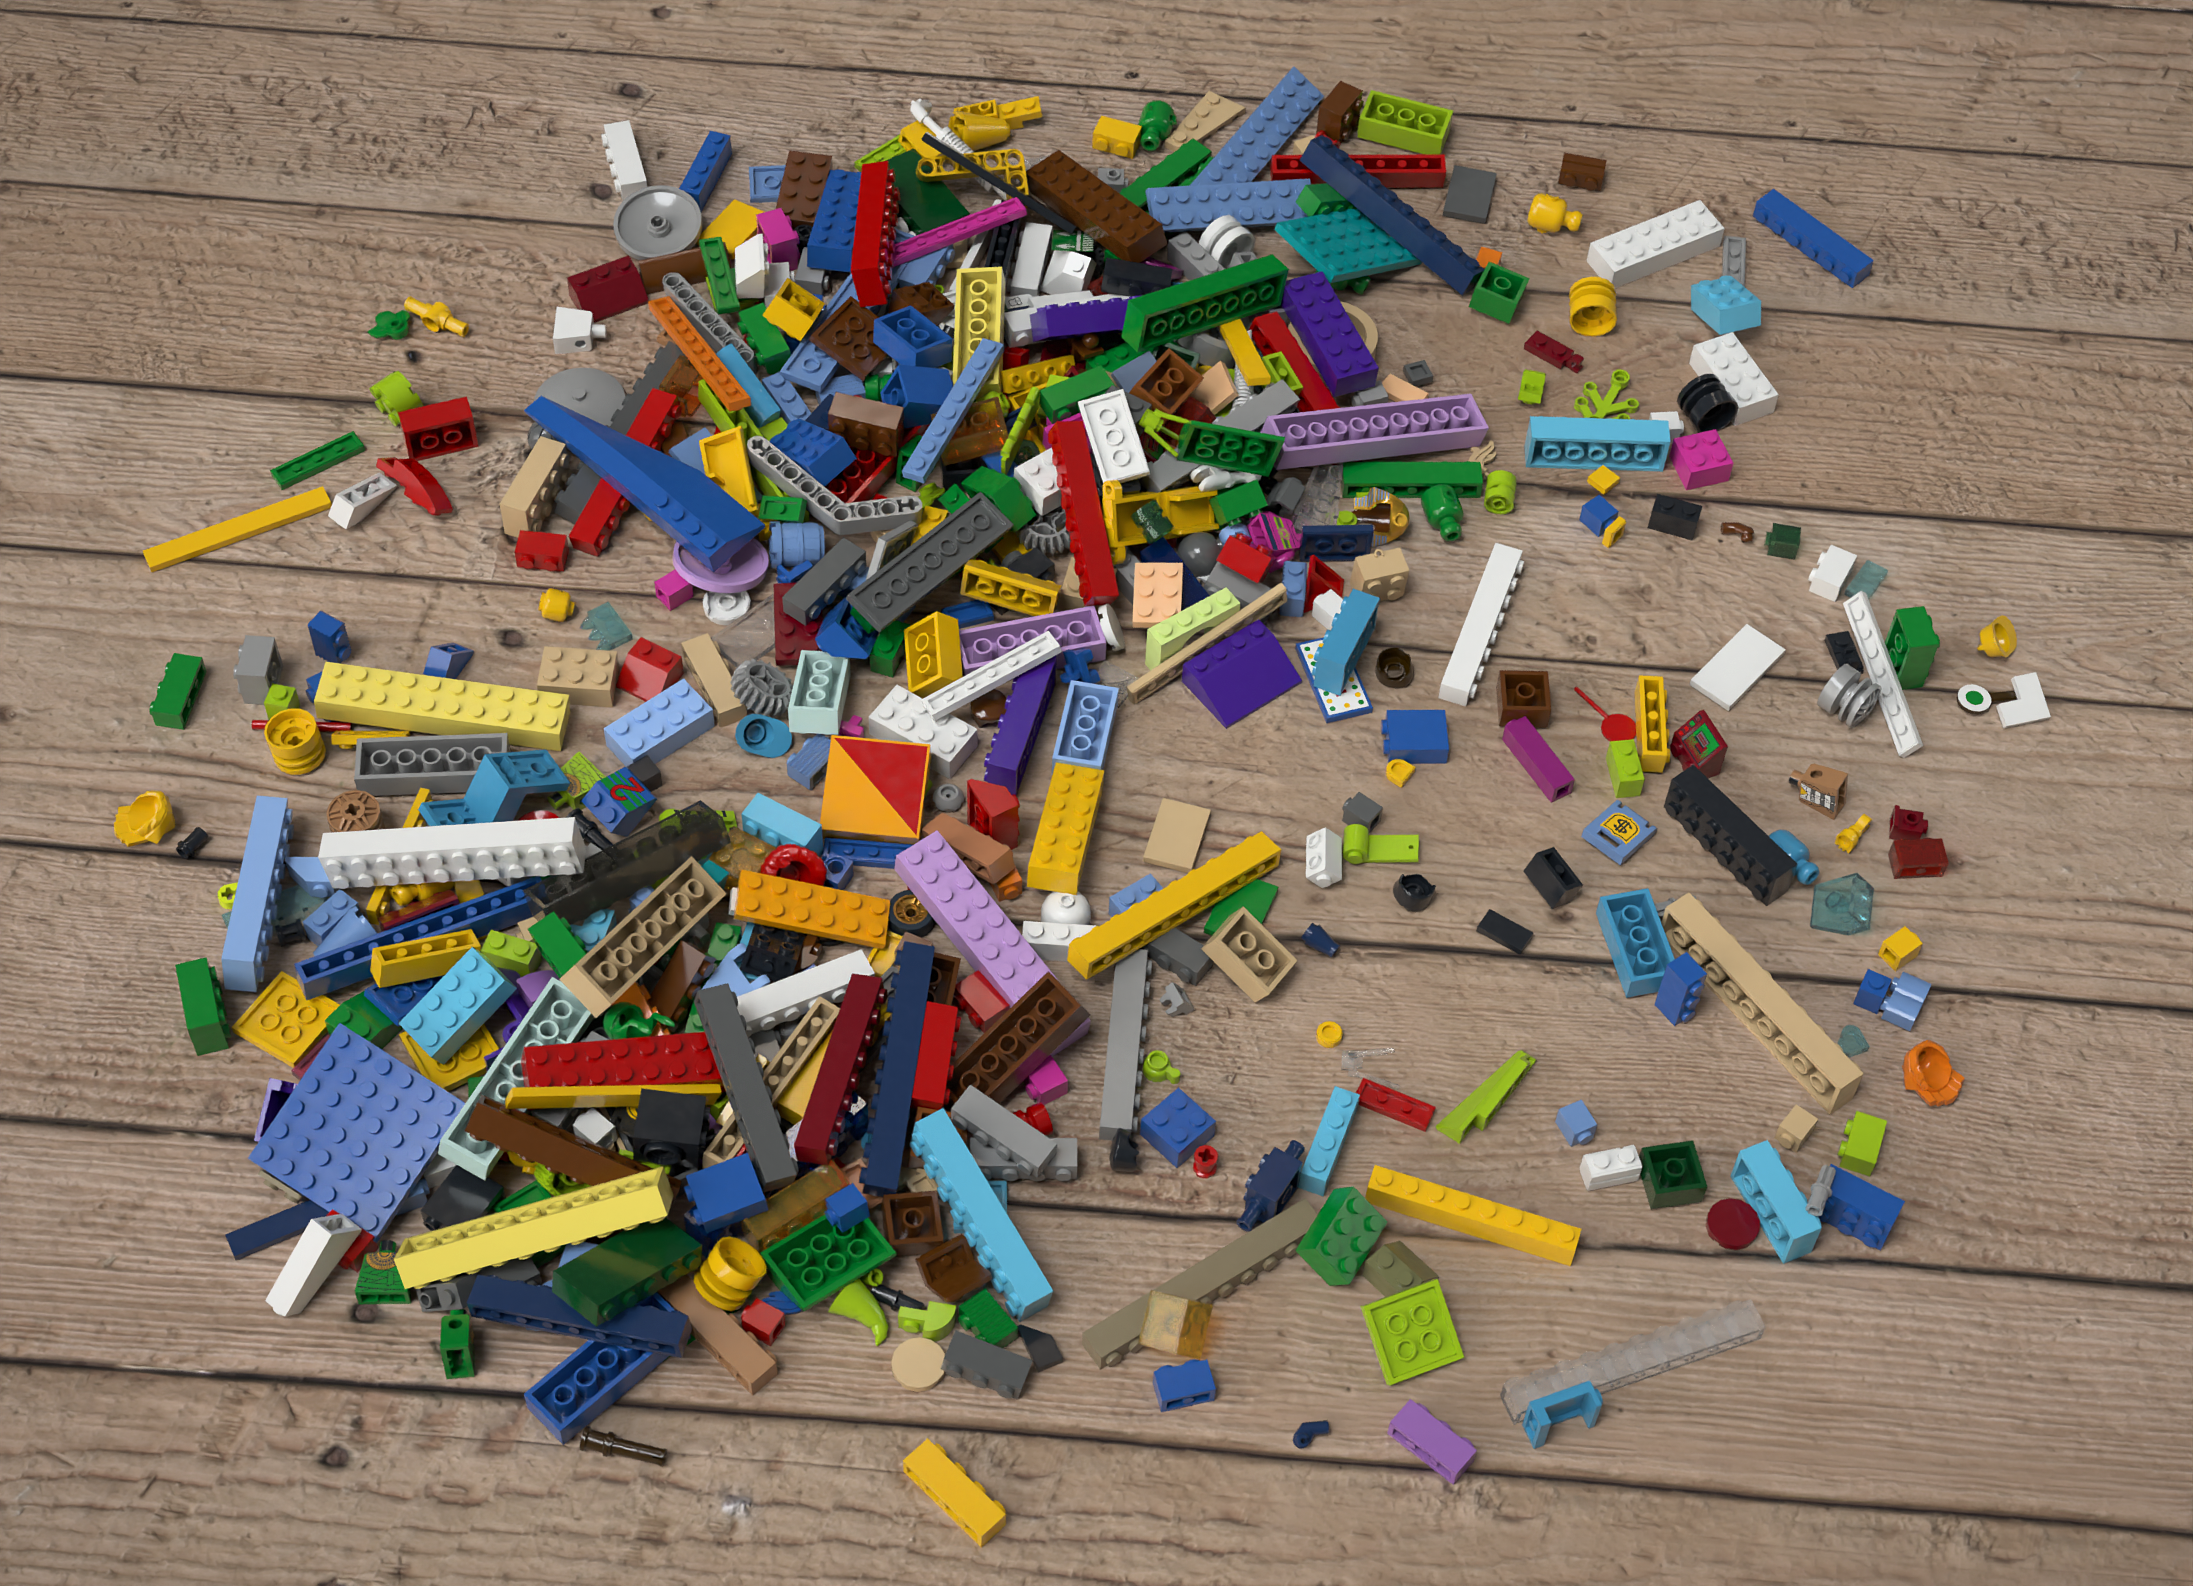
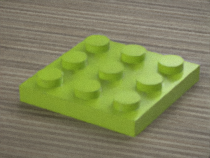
(1412, 1331)

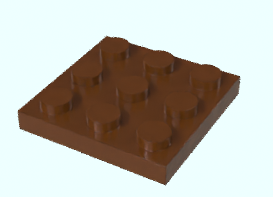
(849, 339)

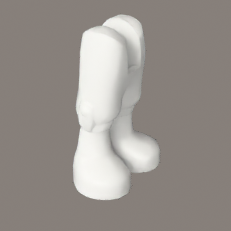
(1219, 478)

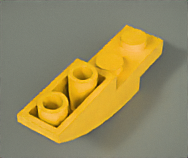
(1013, 112)

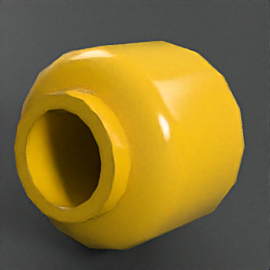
(556, 605)

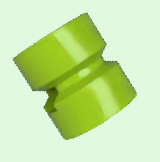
(1500, 492)

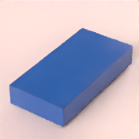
(970, 613)

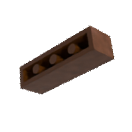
(681, 982)

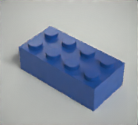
(814, 450)

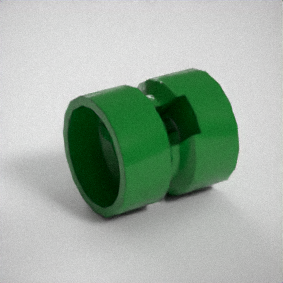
(874, 386)

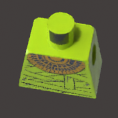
(582, 777)

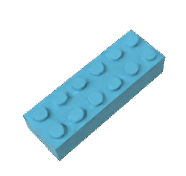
(1597, 442)

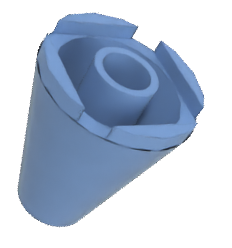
(348, 930)

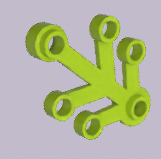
(1619, 381)

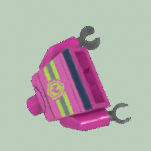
(1276, 534)

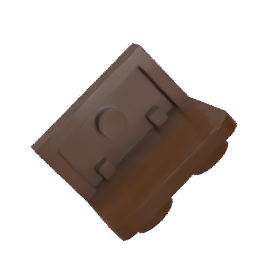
(952, 1270)

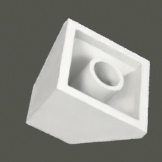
(1068, 273)

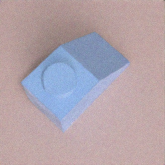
(310, 876)

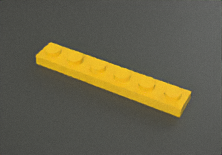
(382, 895)

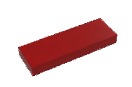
(1395, 1104)

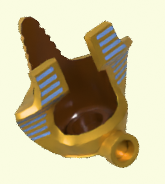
(1388, 517)

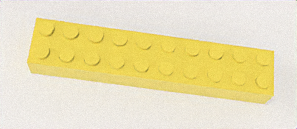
(441, 705)
(534, 1228)

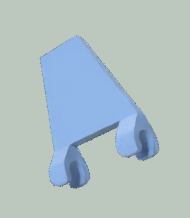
(730, 973)

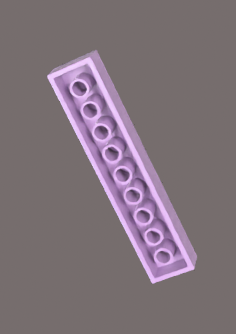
(1377, 430)
(973, 921)

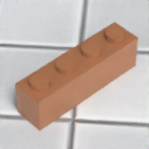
(977, 851)

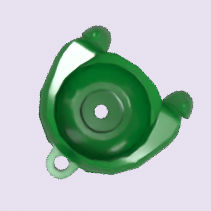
(627, 1021)

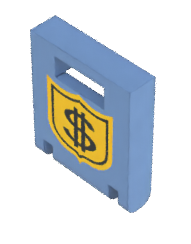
(1623, 827)

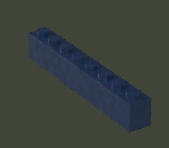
(543, 1310)

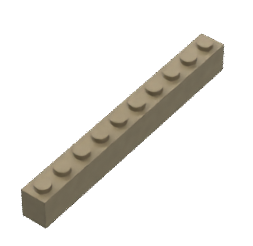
(1205, 1281)

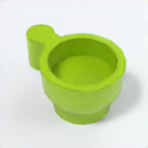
(1158, 1068)

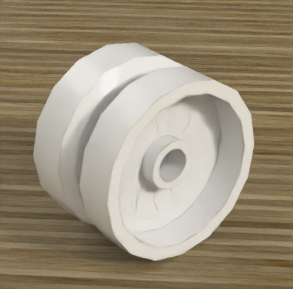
(1225, 238)

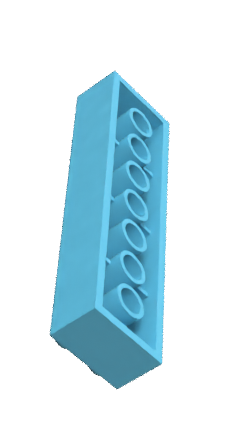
(980, 1215)

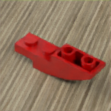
(419, 484)

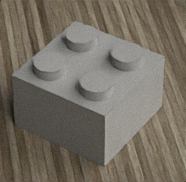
(257, 668)

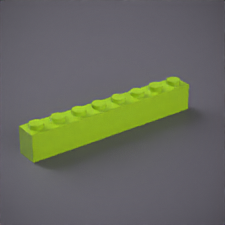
(727, 420)

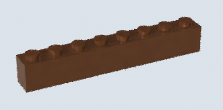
(551, 1146)

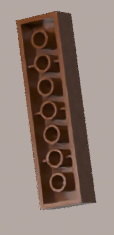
(1095, 208)

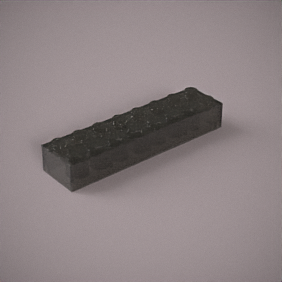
(630, 865)

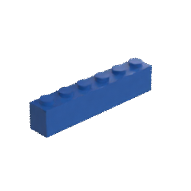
(1813, 238)

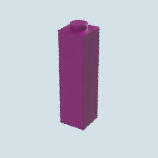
(1538, 759)

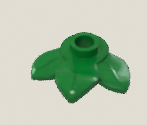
(391, 324)

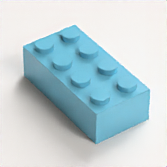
(457, 1006)
(1776, 1200)

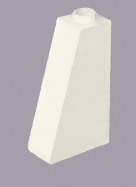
(311, 1262)

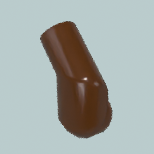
(1738, 528)

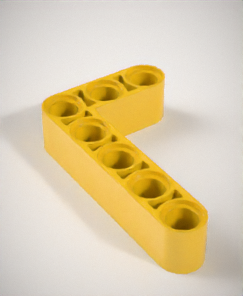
(999, 156)

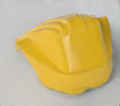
(145, 819)

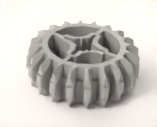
(1046, 532)
(762, 688)

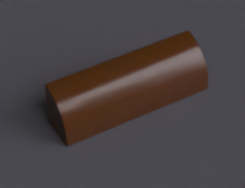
(686, 263)

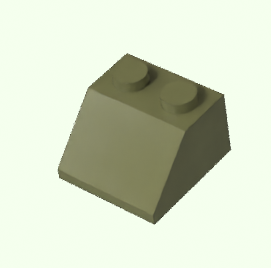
(1396, 1269)

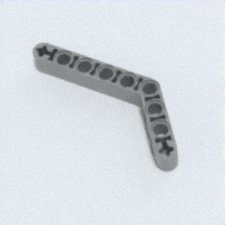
(780, 468)

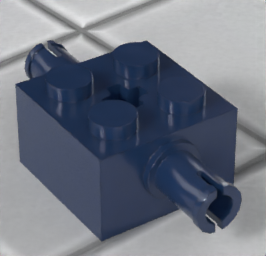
(1272, 1185)

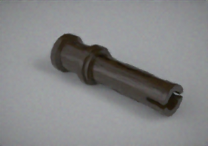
(610, 1444)

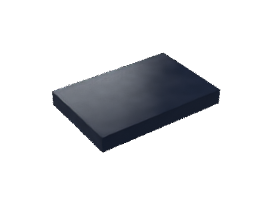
(1335, 542)

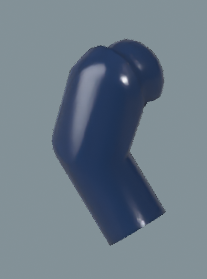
(1307, 1431)

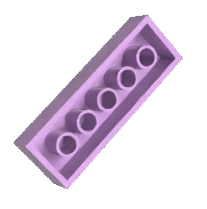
(1070, 628)

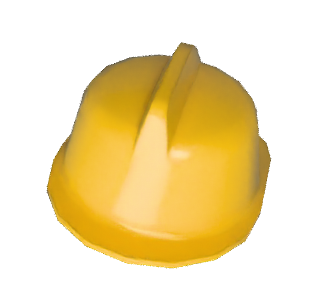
(1998, 638)

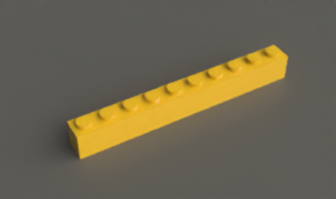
(1173, 905)

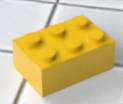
(932, 654)

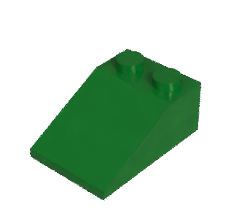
(363, 1019)

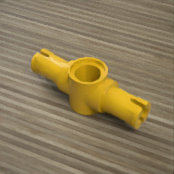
(436, 316)

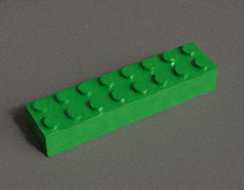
(1204, 303)

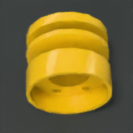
(1592, 306)
(295, 741)
(729, 1273)

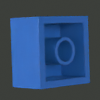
(1177, 1127)

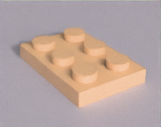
(1156, 593)

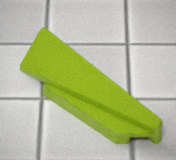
(1487, 1099)

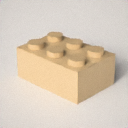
(581, 673)
(1249, 954)

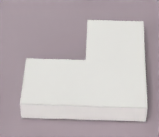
(2030, 704)

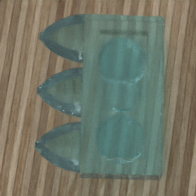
(607, 627)

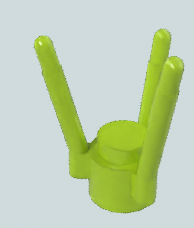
(1152, 422)

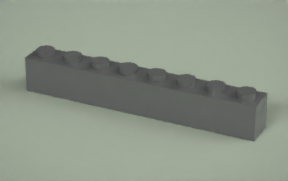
(745, 1087)

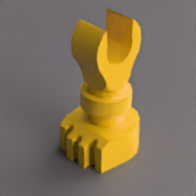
(1848, 838)

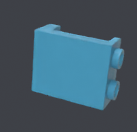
(1559, 1407)

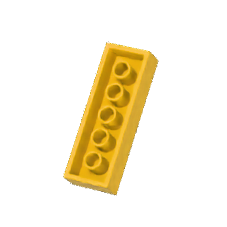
(1065, 829)

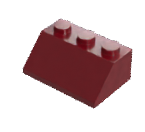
(608, 289)
(417, 910)

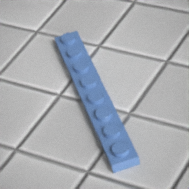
(953, 410)

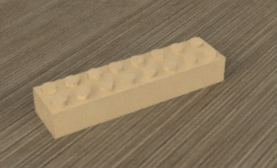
(642, 937)

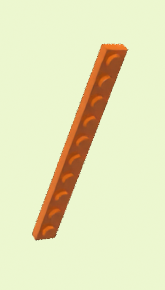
(699, 354)

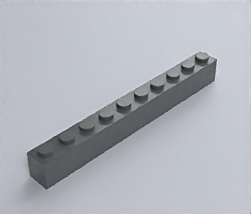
(581, 486)

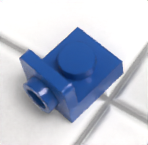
(794, 575)

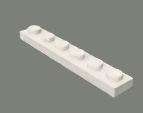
(991, 675)

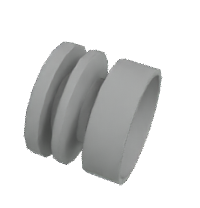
(1845, 693)

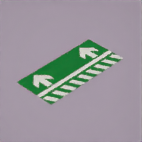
(1071, 242)

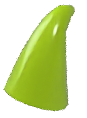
(859, 1304)

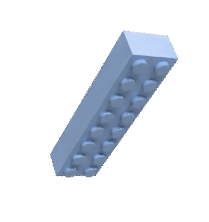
(257, 893)

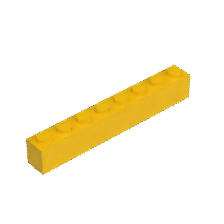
(1472, 1215)

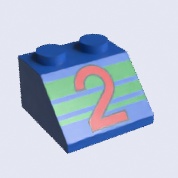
(619, 801)

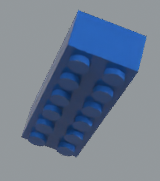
(835, 222)
(590, 1382)

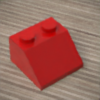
(649, 670)

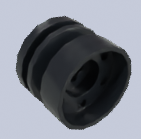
(1707, 403)

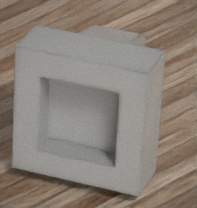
(1179, 1000)

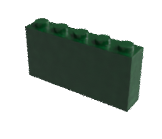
(923, 203)
(626, 1269)

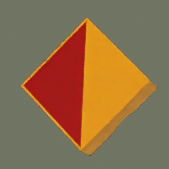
(875, 790)

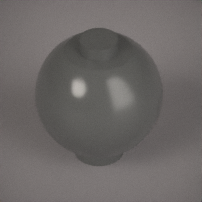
(1200, 552)

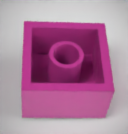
(780, 237)
(1701, 459)

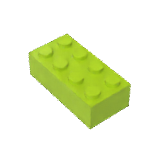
(1404, 123)

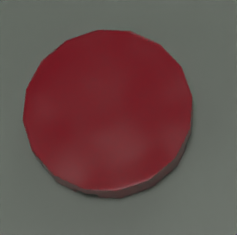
(1732, 1224)

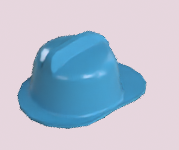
(763, 735)

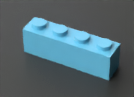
(1329, 1141)

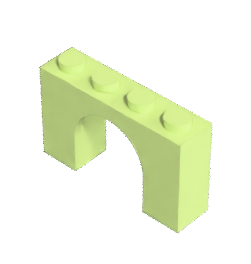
(1171, 634)

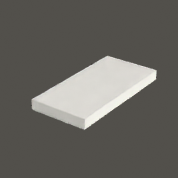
(1113, 437)
(1737, 667)

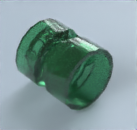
(1152, 522)

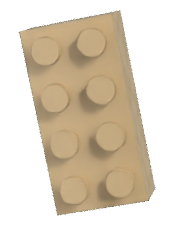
(535, 487)

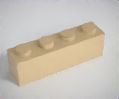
(713, 679)

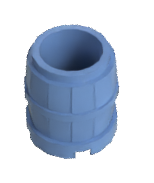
(795, 543)

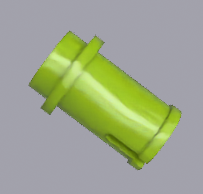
(872, 1278)

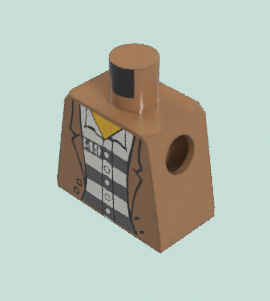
(1821, 789)

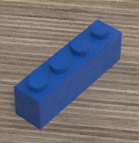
(707, 167)

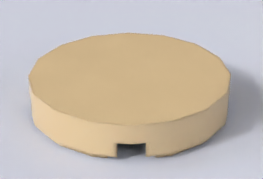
(918, 1364)

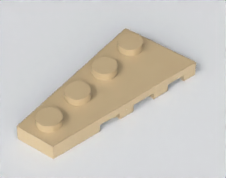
(1204, 120)

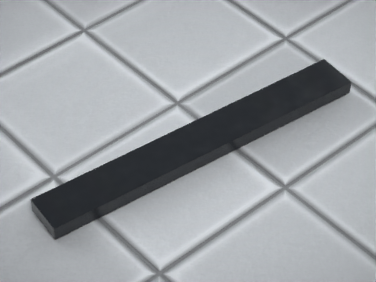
(998, 182)

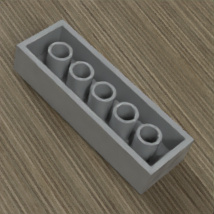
(426, 762)

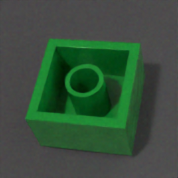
(1498, 292)

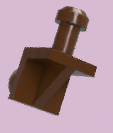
(1085, 348)

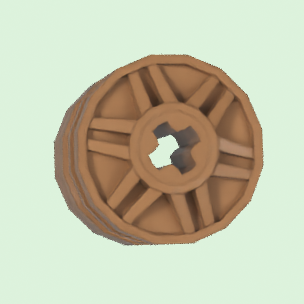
(354, 812)

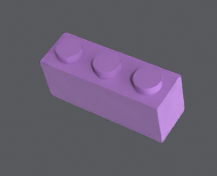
(1432, 1441)

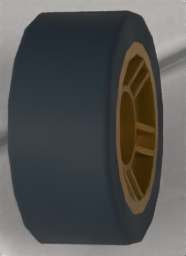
(905, 905)

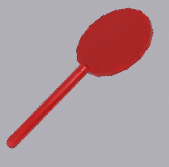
(1614, 726)

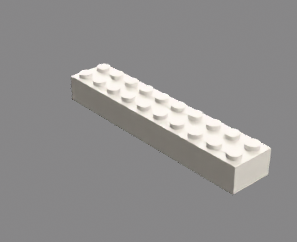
(453, 853)

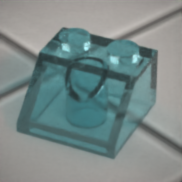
(1842, 905)

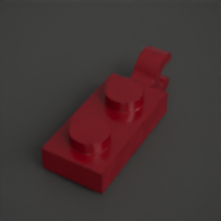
(1553, 352)

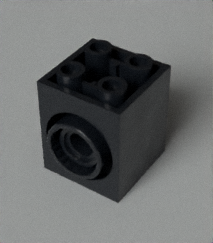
(671, 1128)

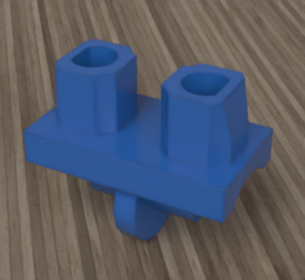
(1077, 668)

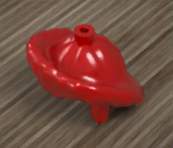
(795, 864)

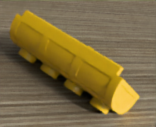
(728, 466)

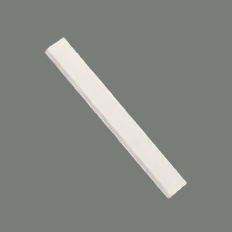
(1883, 673)

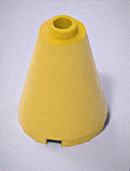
(978, 130)

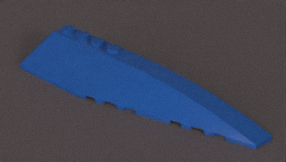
(663, 488)

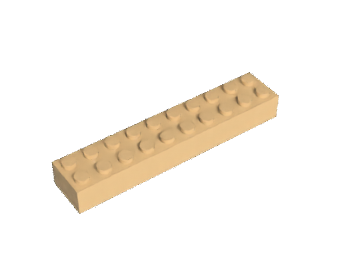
(1762, 1004)

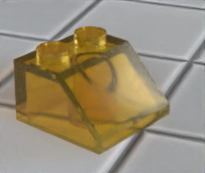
(1175, 1324)

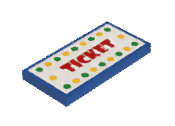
(1353, 699)

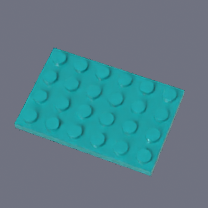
(1345, 245)

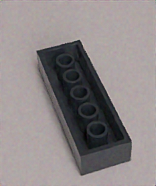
(1730, 835)

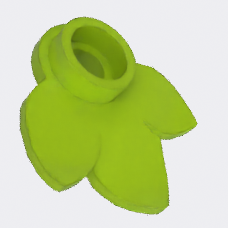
(929, 493)

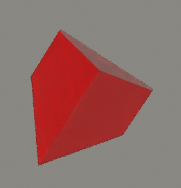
(1319, 581)

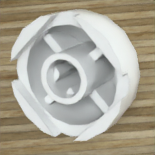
(1066, 909)

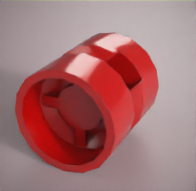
(1037, 1117)

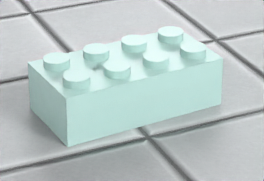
(818, 693)

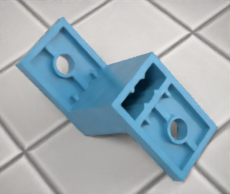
(498, 789)

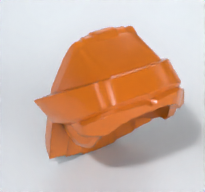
(1931, 1074)

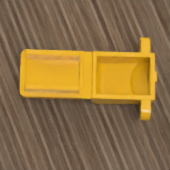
(1185, 507)

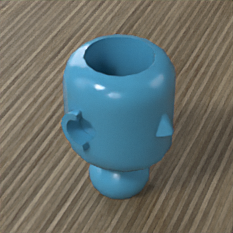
(1805, 871)

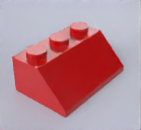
(993, 812)

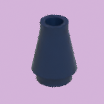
(1320, 940)

